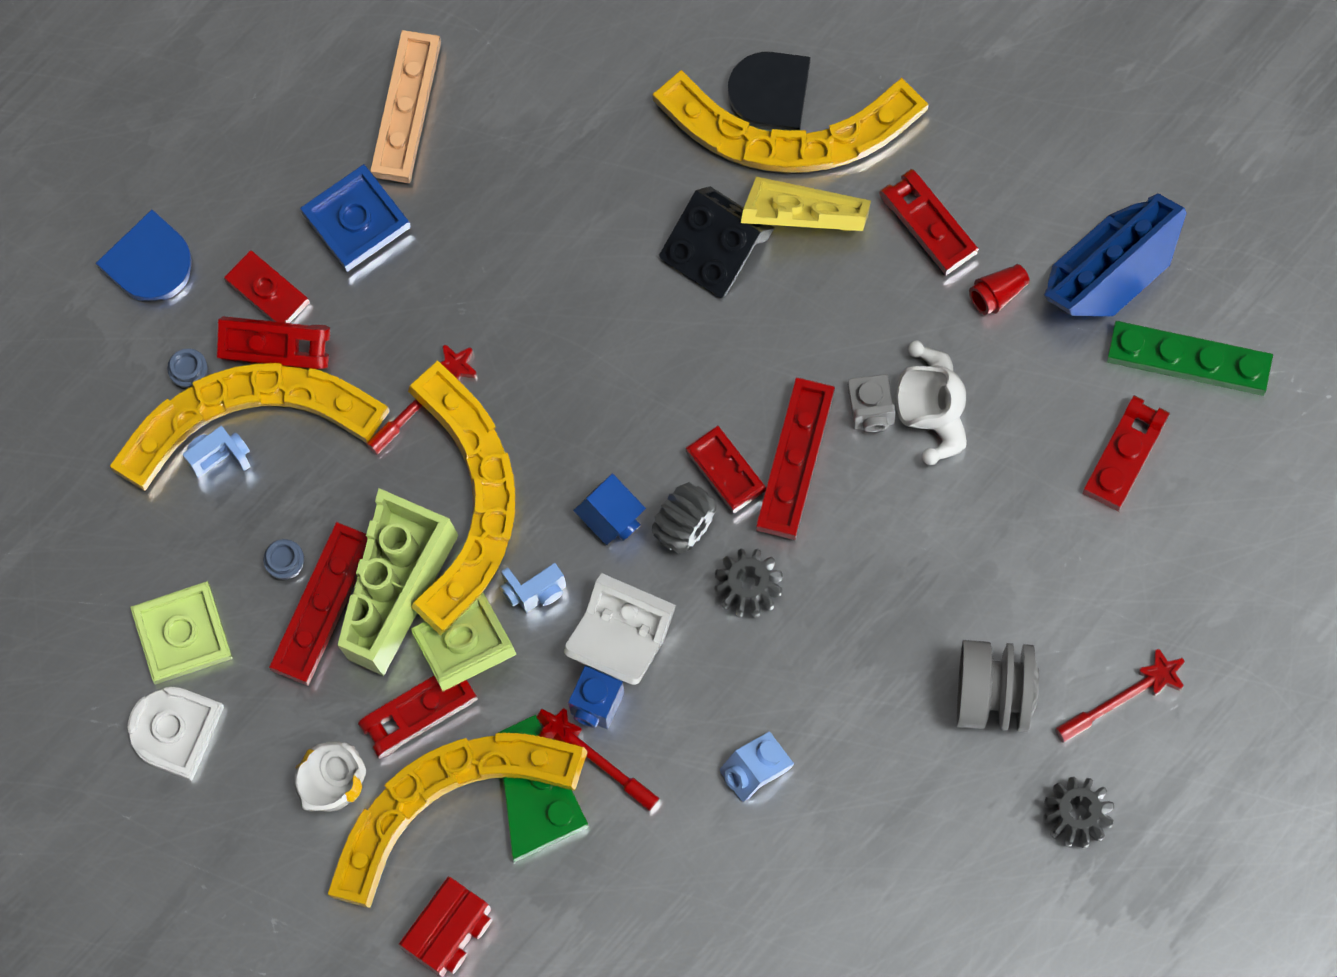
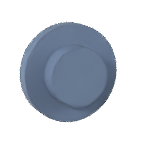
(187, 367)
(283, 559)

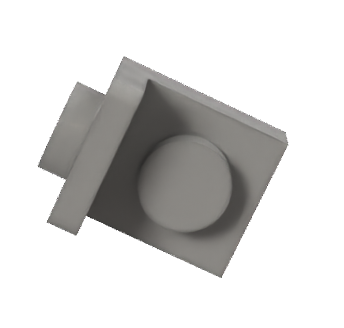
(871, 403)

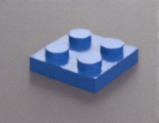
(355, 217)

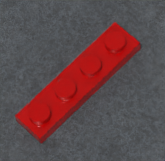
(795, 458)
(320, 605)

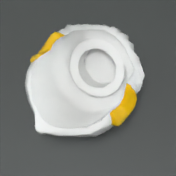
(329, 776)

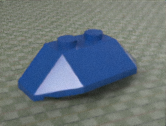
(1117, 258)

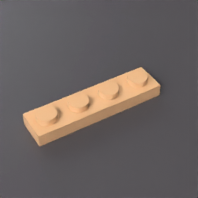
(405, 106)

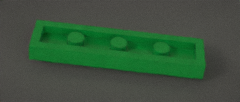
(1190, 358)

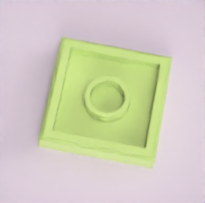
(181, 632)
(466, 647)

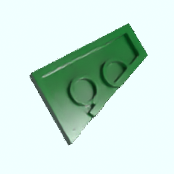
(536, 810)

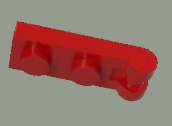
(929, 222)
(272, 342)
(1125, 454)
(415, 713)

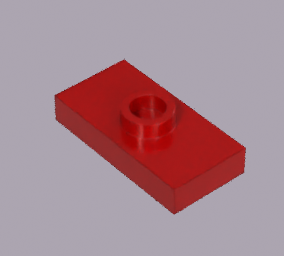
(266, 289)
(725, 469)

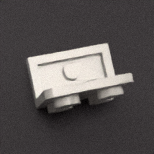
(620, 630)

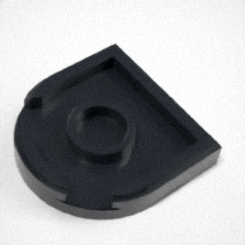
(770, 89)

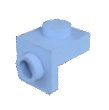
(209, 450)
(540, 589)
(755, 765)

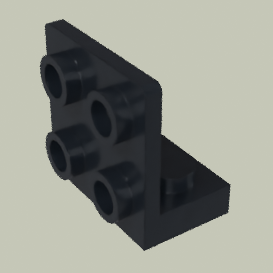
(711, 241)

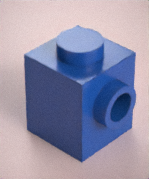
(610, 510)
(595, 698)

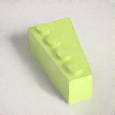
(397, 567)

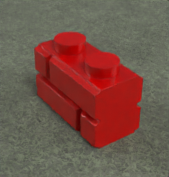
(446, 928)

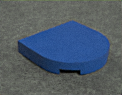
(149, 260)

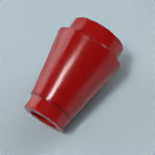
(998, 289)

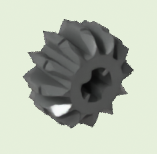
(684, 517)
(751, 598)
(1094, 817)

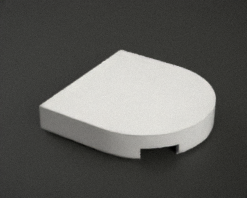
(173, 729)

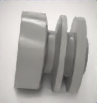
(996, 685)

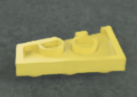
(800, 206)

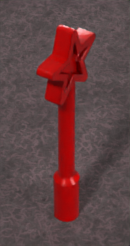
(456, 364)
(1157, 675)
(561, 730)

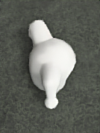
(933, 400)

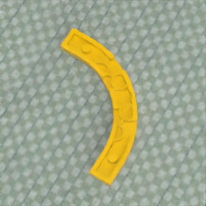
(784, 149)
(237, 390)
(491, 491)
(429, 779)

